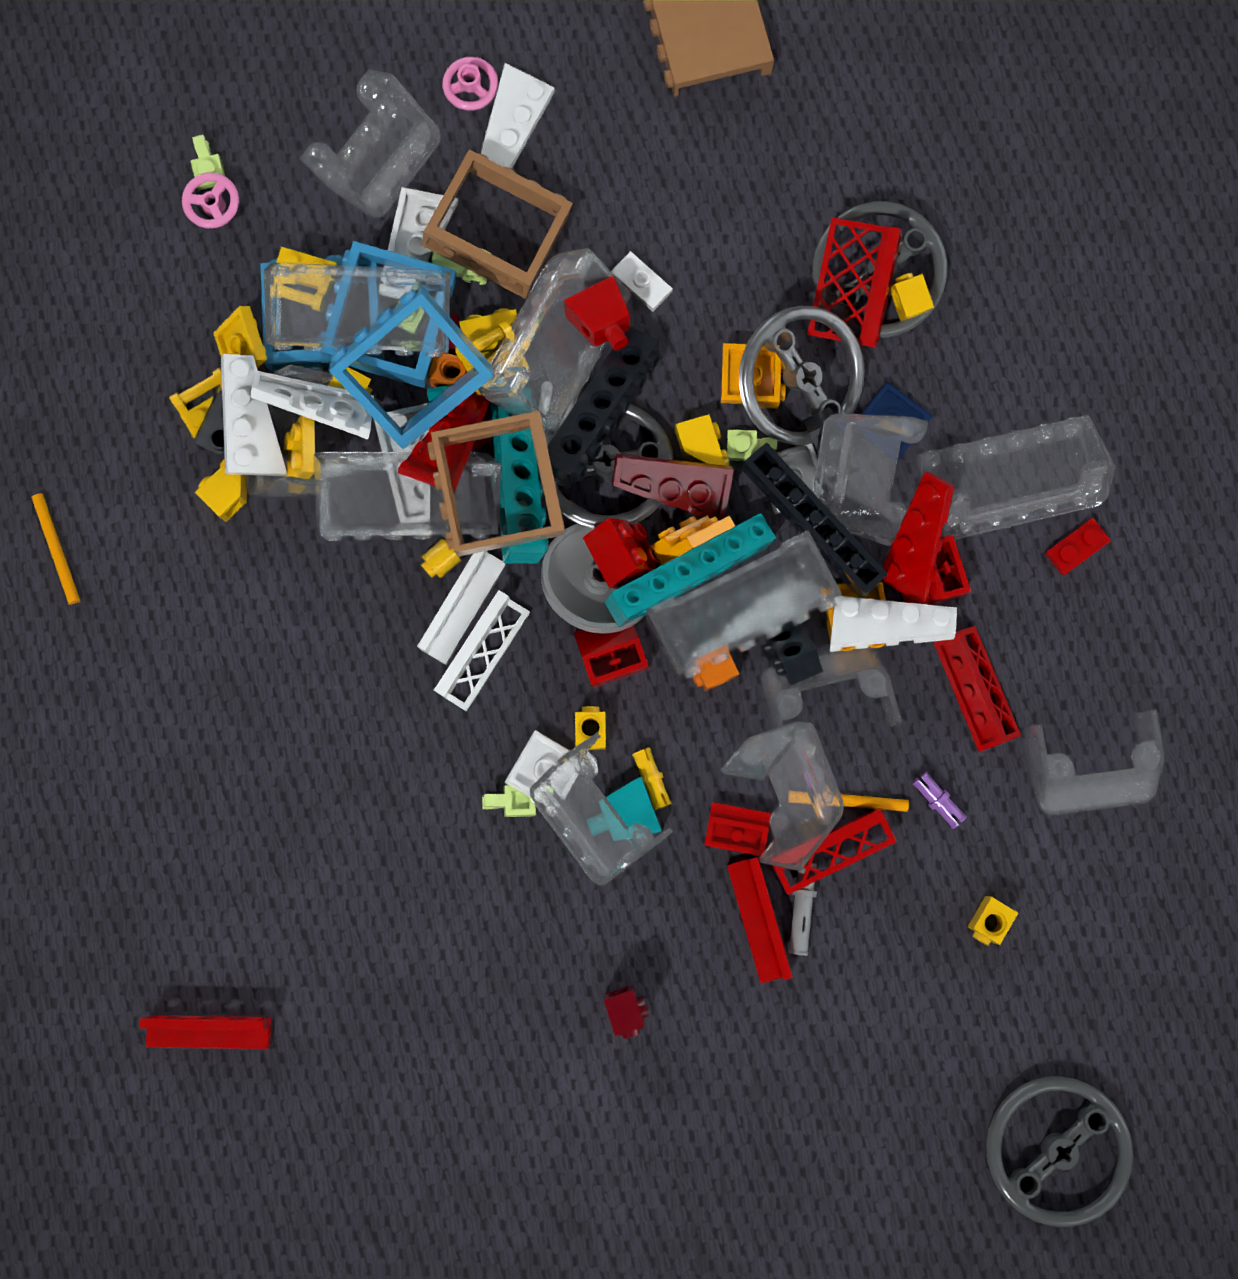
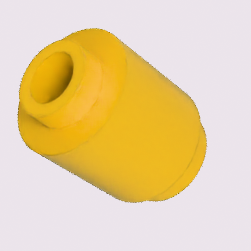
(439, 559)

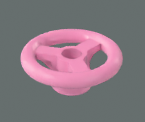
(469, 69)
(215, 210)

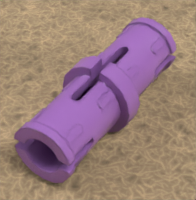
(939, 800)

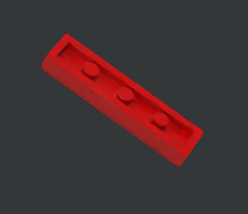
(974, 690)
(836, 836)
(759, 920)
(207, 1031)

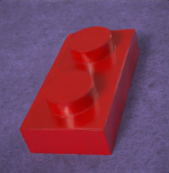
(1077, 547)

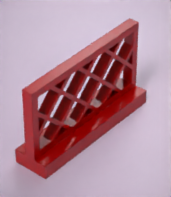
(880, 279)

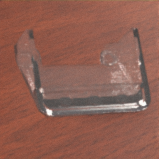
(859, 469)

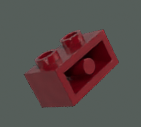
(626, 1011)

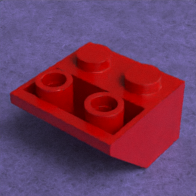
(621, 551)
(950, 575)
(611, 655)

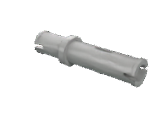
(802, 915)

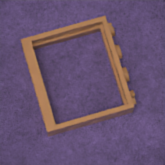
(478, 260)
(443, 480)

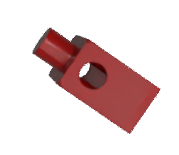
(600, 314)

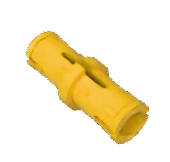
(652, 778)

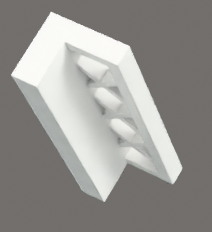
(461, 606)
(472, 645)

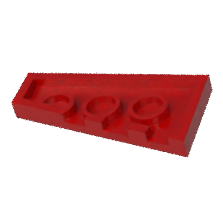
(419, 464)
(919, 540)

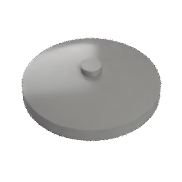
(576, 584)

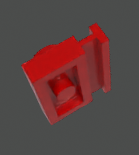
(737, 829)

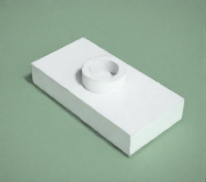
(642, 281)

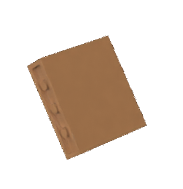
(708, 39)

